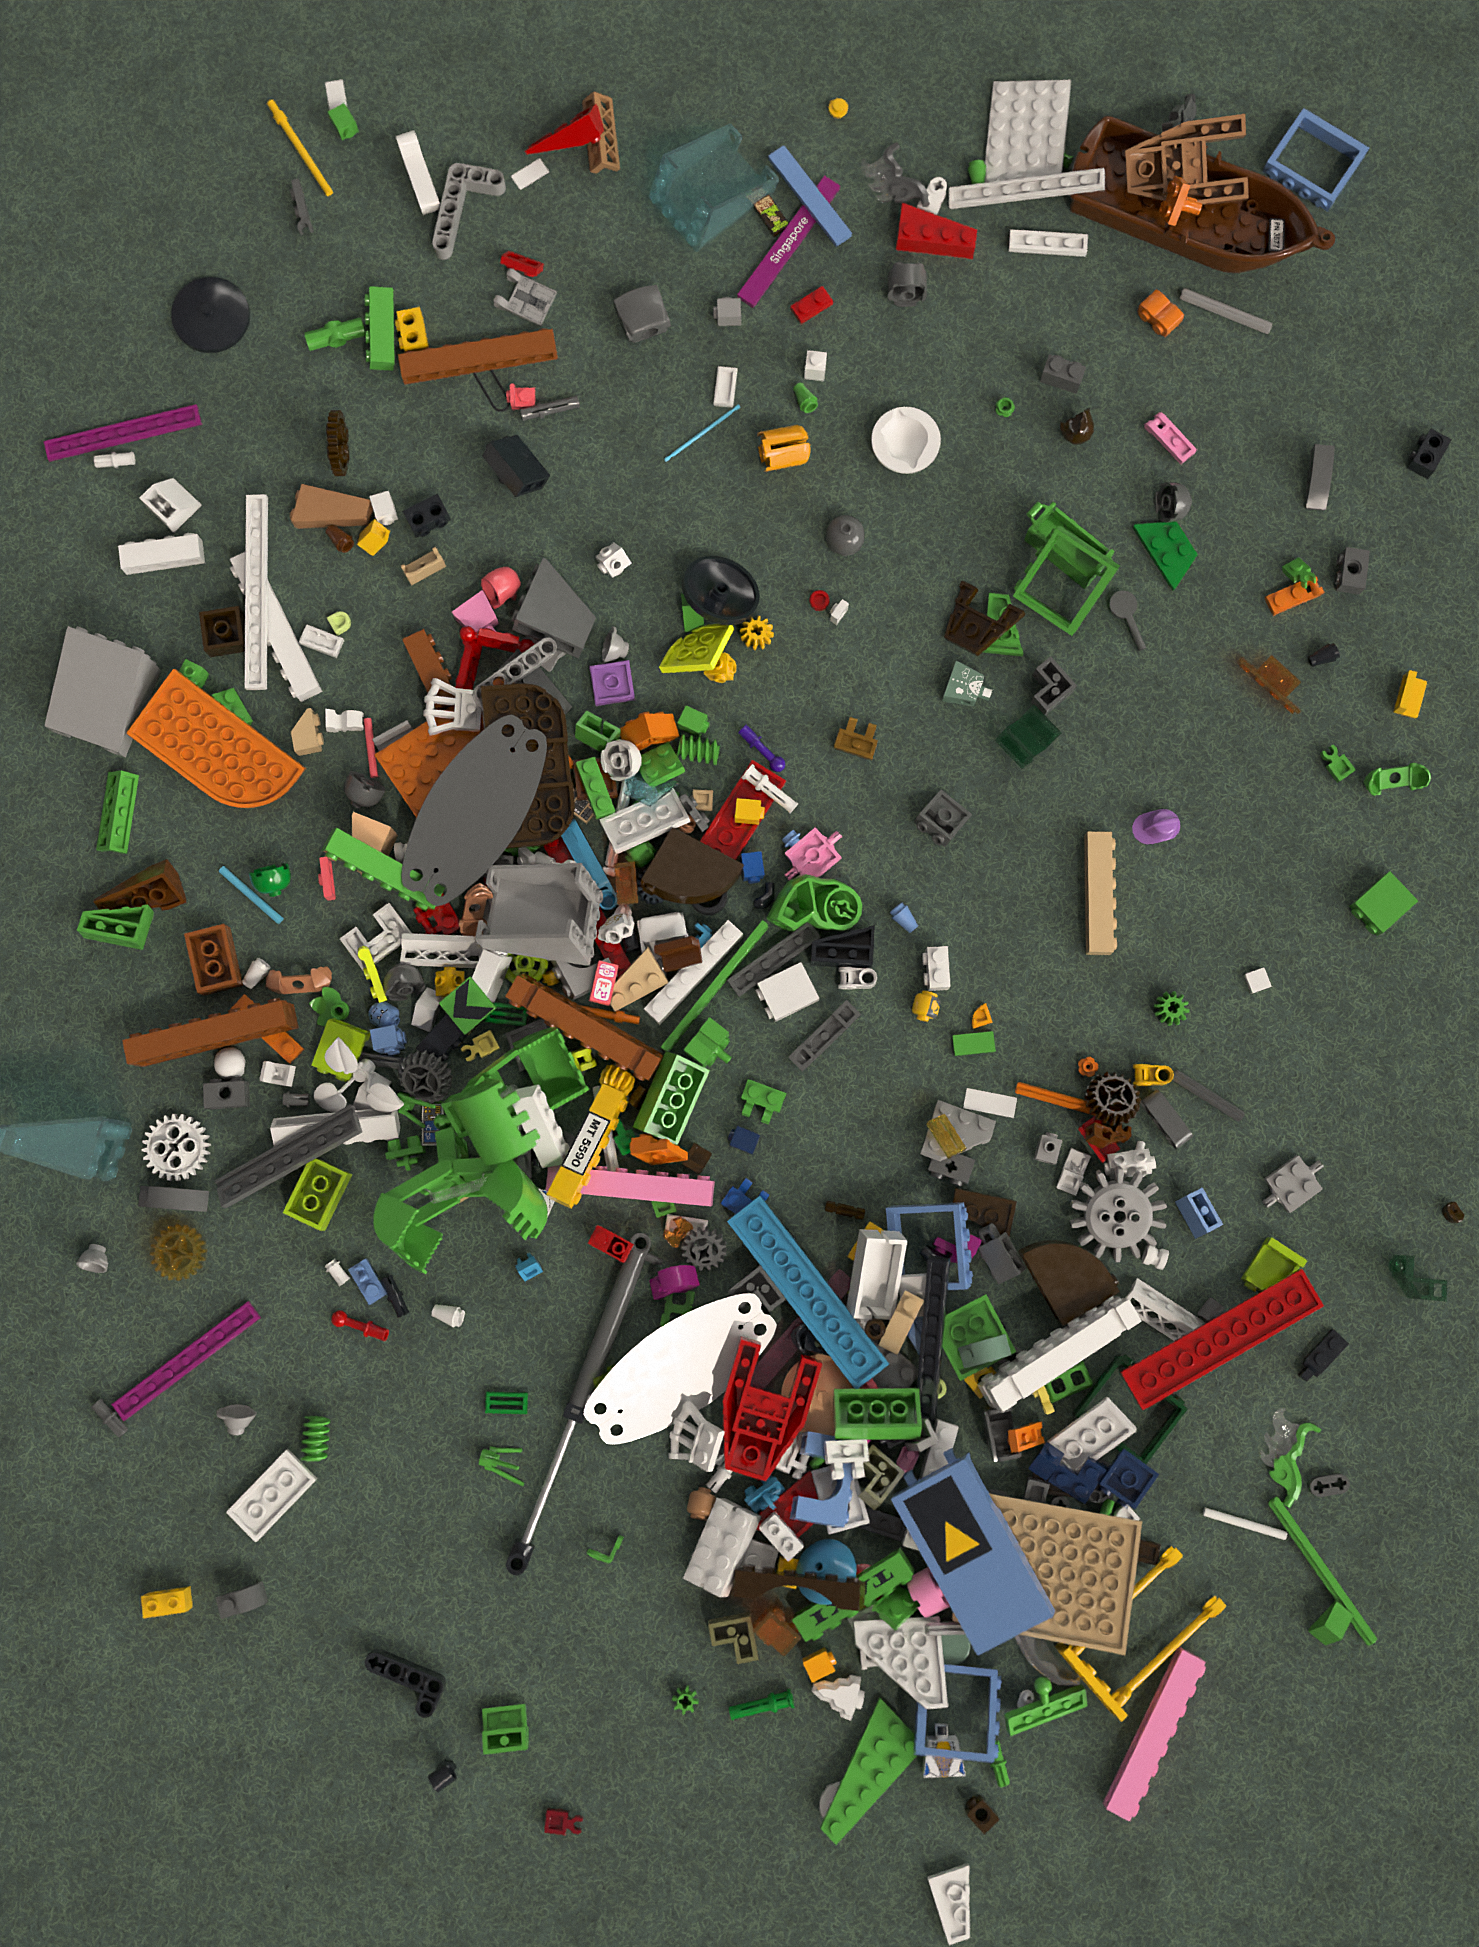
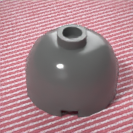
(1172, 497)
(845, 535)
(362, 790)
(402, 981)

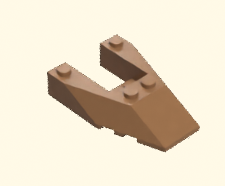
(1183, 154)

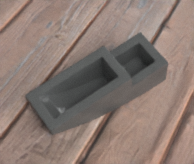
(1319, 476)

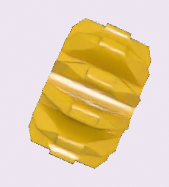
(751, 637)
(617, 1079)

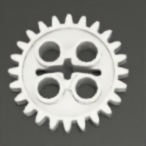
(163, 1134)

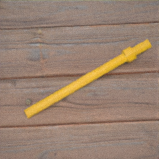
(281, 119)

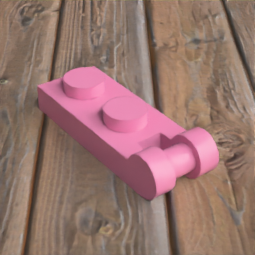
(1170, 438)

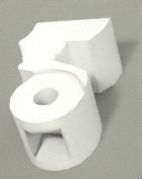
(348, 720)

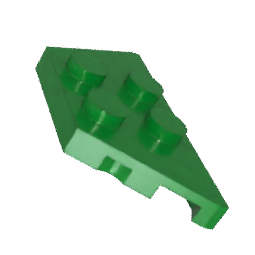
(1168, 549)

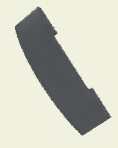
(824, 1036)

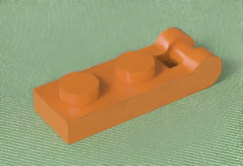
(1292, 596)
(1025, 1436)

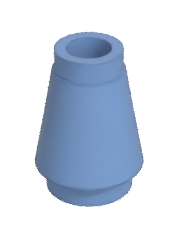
(904, 917)

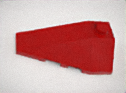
(584, 128)

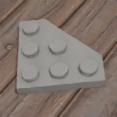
(970, 1127)

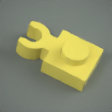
(484, 1045)
(1043, 1396)

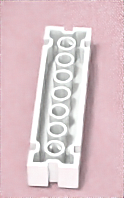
(1058, 1353)

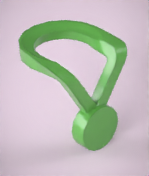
(601, 1557)

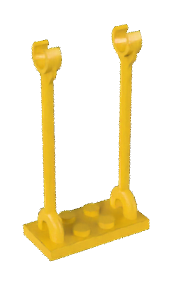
(1119, 1697)

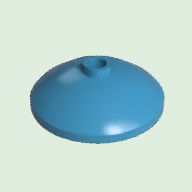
(835, 1560)

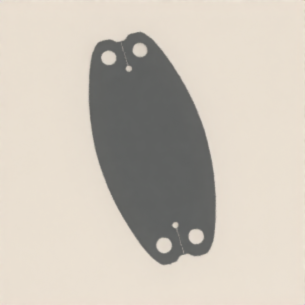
(474, 810)

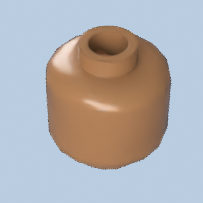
(700, 1503)

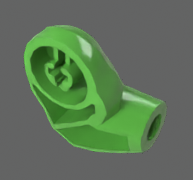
(818, 901)

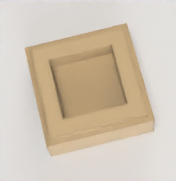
(704, 799)

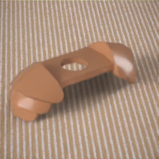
(476, 895)
(312, 982)

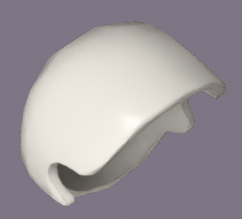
(229, 1063)

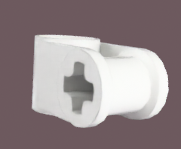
(935, 197)
(855, 978)

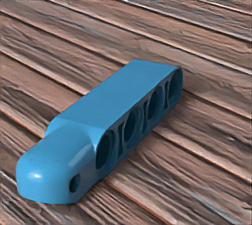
(583, 854)

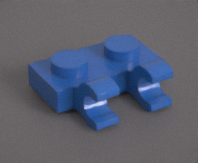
(737, 1200)

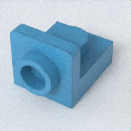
(705, 931)

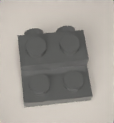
(942, 818)

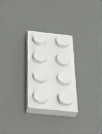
(641, 823)
(1092, 1434)
(271, 1495)

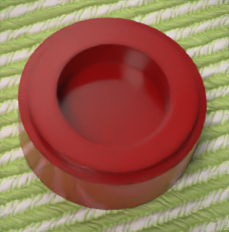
(819, 600)

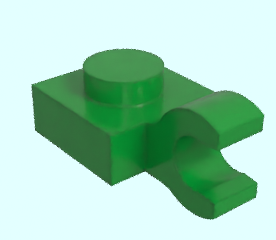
(623, 1139)

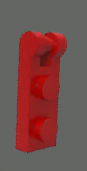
(468, 665)

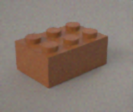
(213, 959)

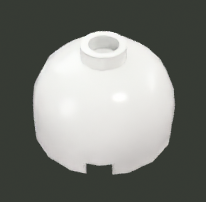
(621, 759)

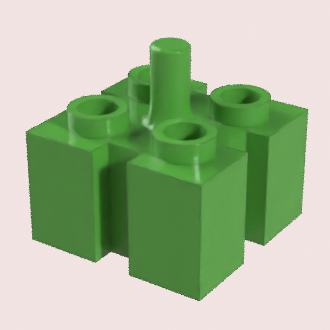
(709, 1044)

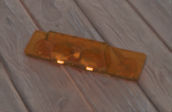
(1276, 678)

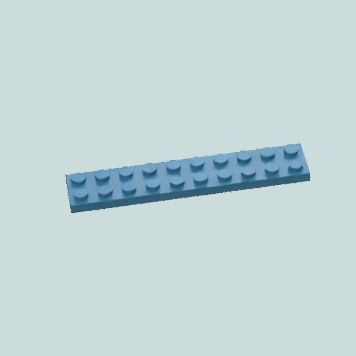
(808, 1292)

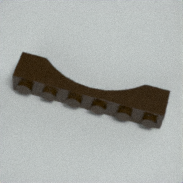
(843, 1593)

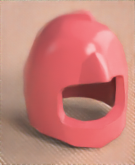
(501, 583)

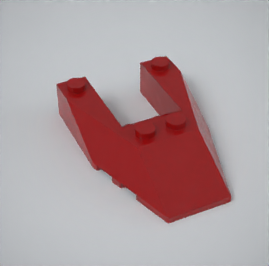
(761, 1422)

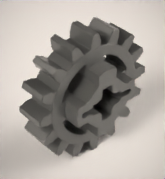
(699, 1241)

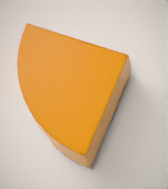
(981, 1017)

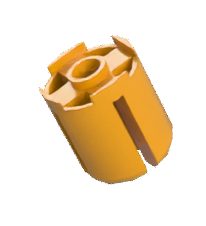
(784, 447)

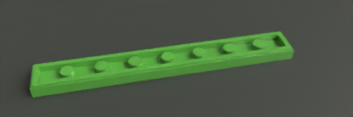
(714, 987)

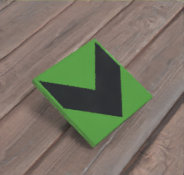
(467, 1005)

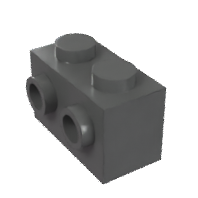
(1063, 373)

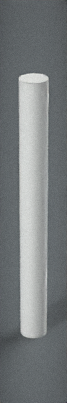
(1245, 1523)

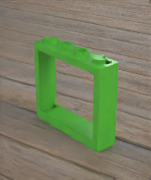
(1031, 570)

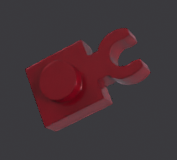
(558, 1822)

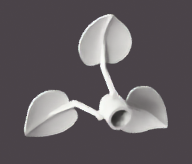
(341, 1059)

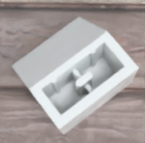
(170, 503)

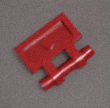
(444, 916)

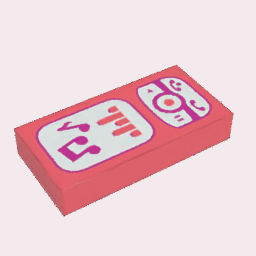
(603, 983)

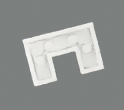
(383, 943)

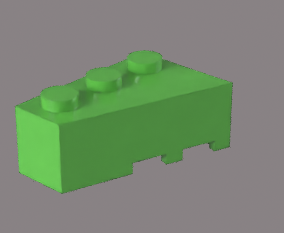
(119, 926)

